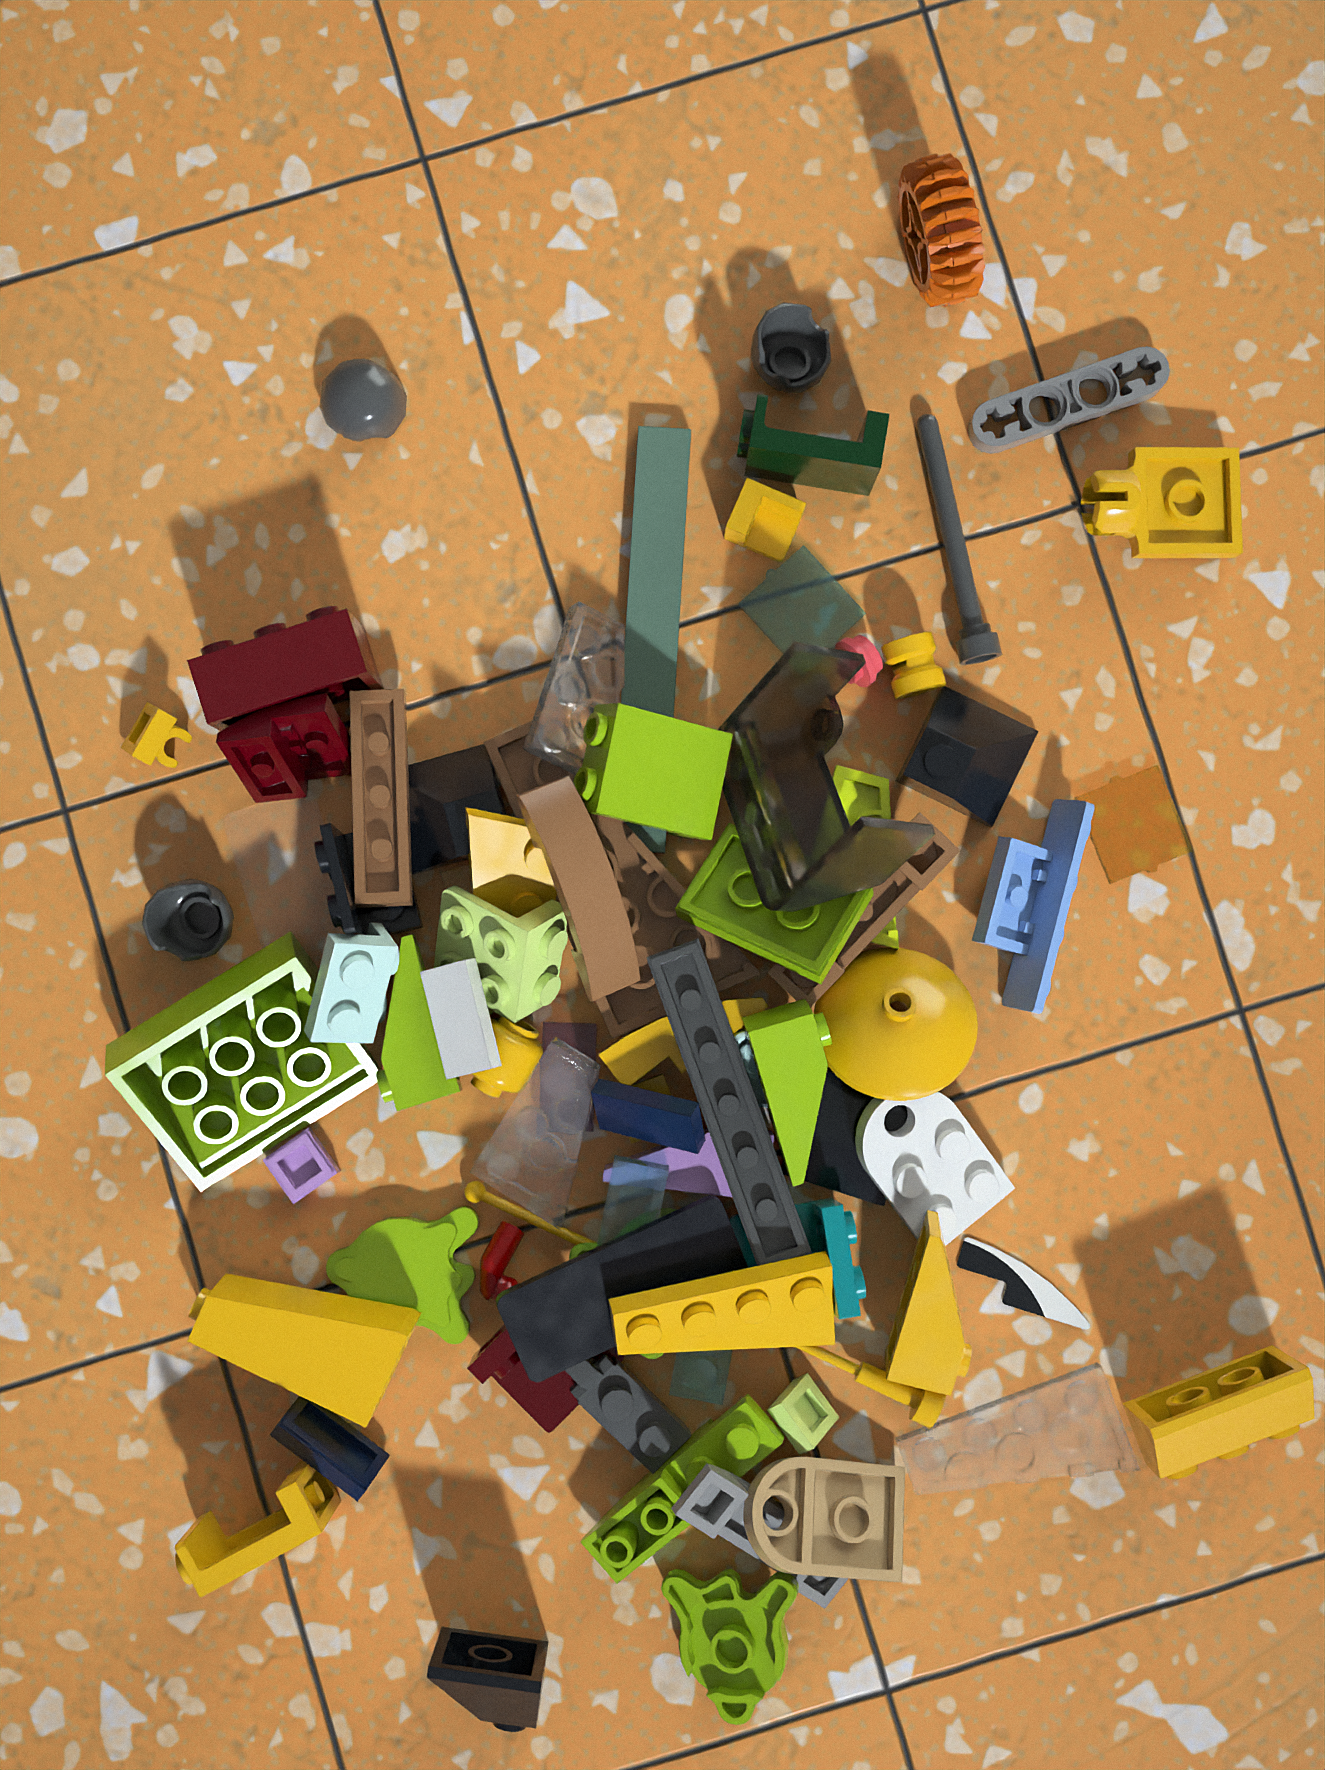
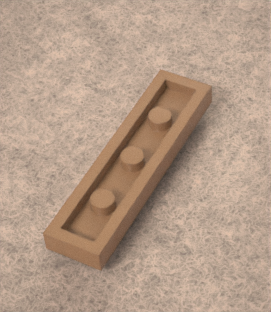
(380, 798)

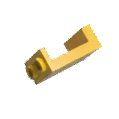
(213, 1559)

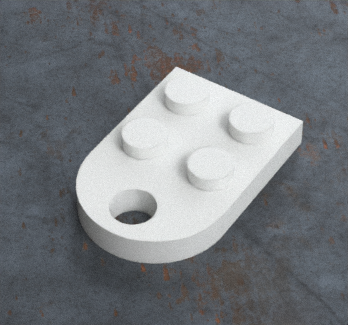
(930, 1164)

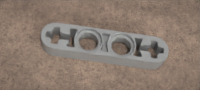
(1070, 406)

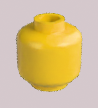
(518, 1054)

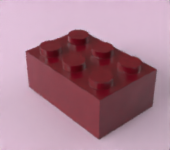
(283, 665)

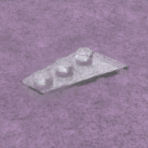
(582, 674)

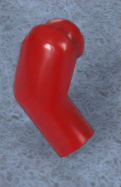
(496, 1259)

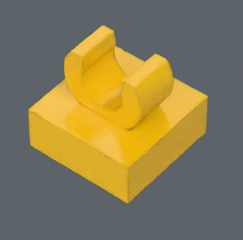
(150, 734)

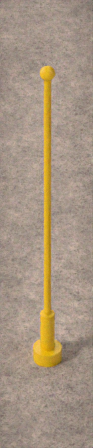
(924, 1404)

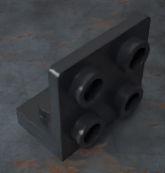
(337, 859)

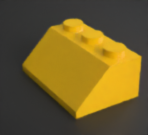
(1221, 1411)

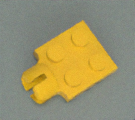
(1170, 502)

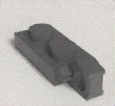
(628, 1410)

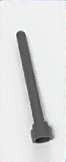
(976, 639)

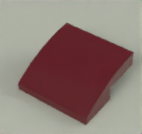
(287, 747)

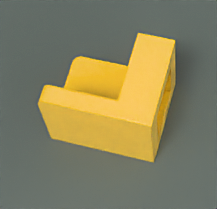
(764, 520)

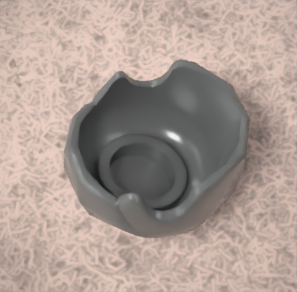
(790, 348)
(362, 400)
(188, 919)

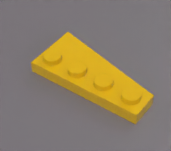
(741, 1309)

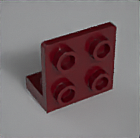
(544, 1401)

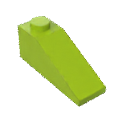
(410, 1048)
(792, 1073)

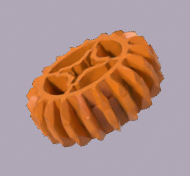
(941, 229)

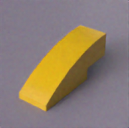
(655, 1041)

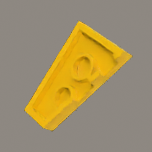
(506, 864)

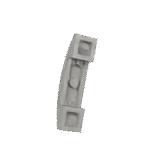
(716, 1507)

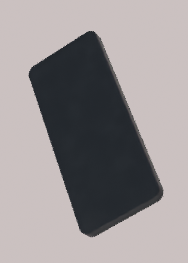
(566, 1310)

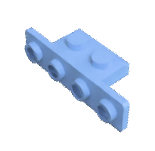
(1030, 901)

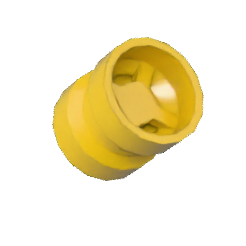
(913, 665)

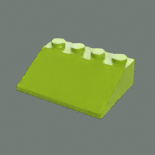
(233, 1065)

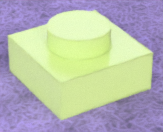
(803, 1413)

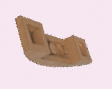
(584, 886)
(885, 904)

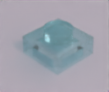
(701, 1375)

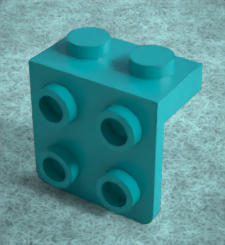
(830, 1231)

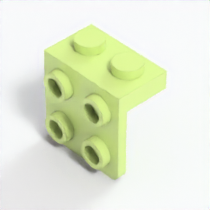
(514, 955)

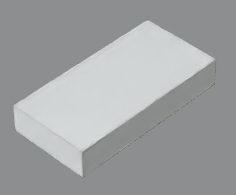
(460, 1018)

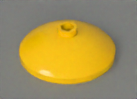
(894, 1051)

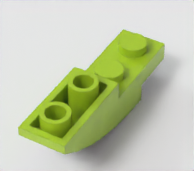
(644, 1517)

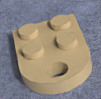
(836, 1519)

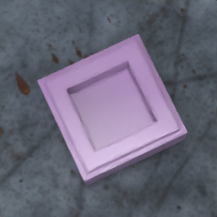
(301, 1165)

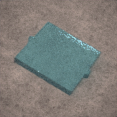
(801, 604)

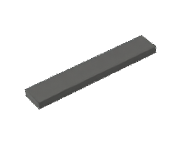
(728, 1103)

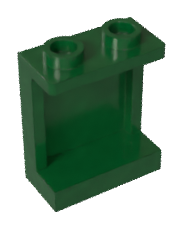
(812, 458)

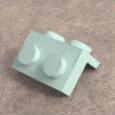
(352, 986)

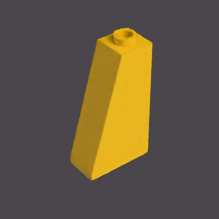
(306, 1340)

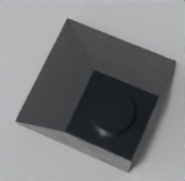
(966, 756)
(438, 800)
(491, 1675)

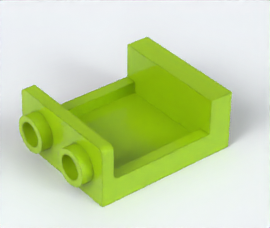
(653, 770)

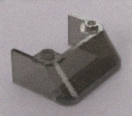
(785, 794)

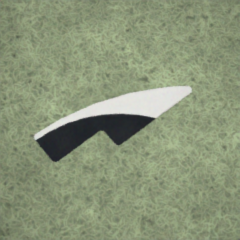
(1024, 1287)

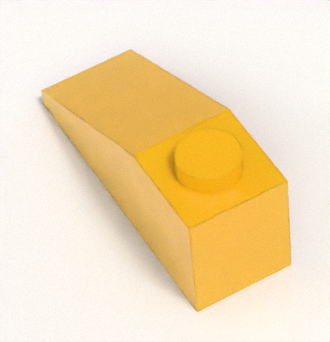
(927, 1332)

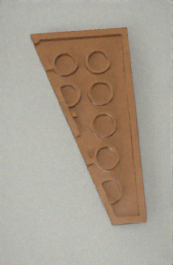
(645, 887)

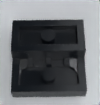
(833, 1151)

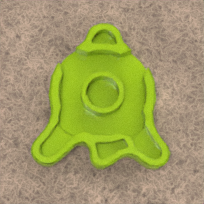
(412, 1267)
(731, 1636)

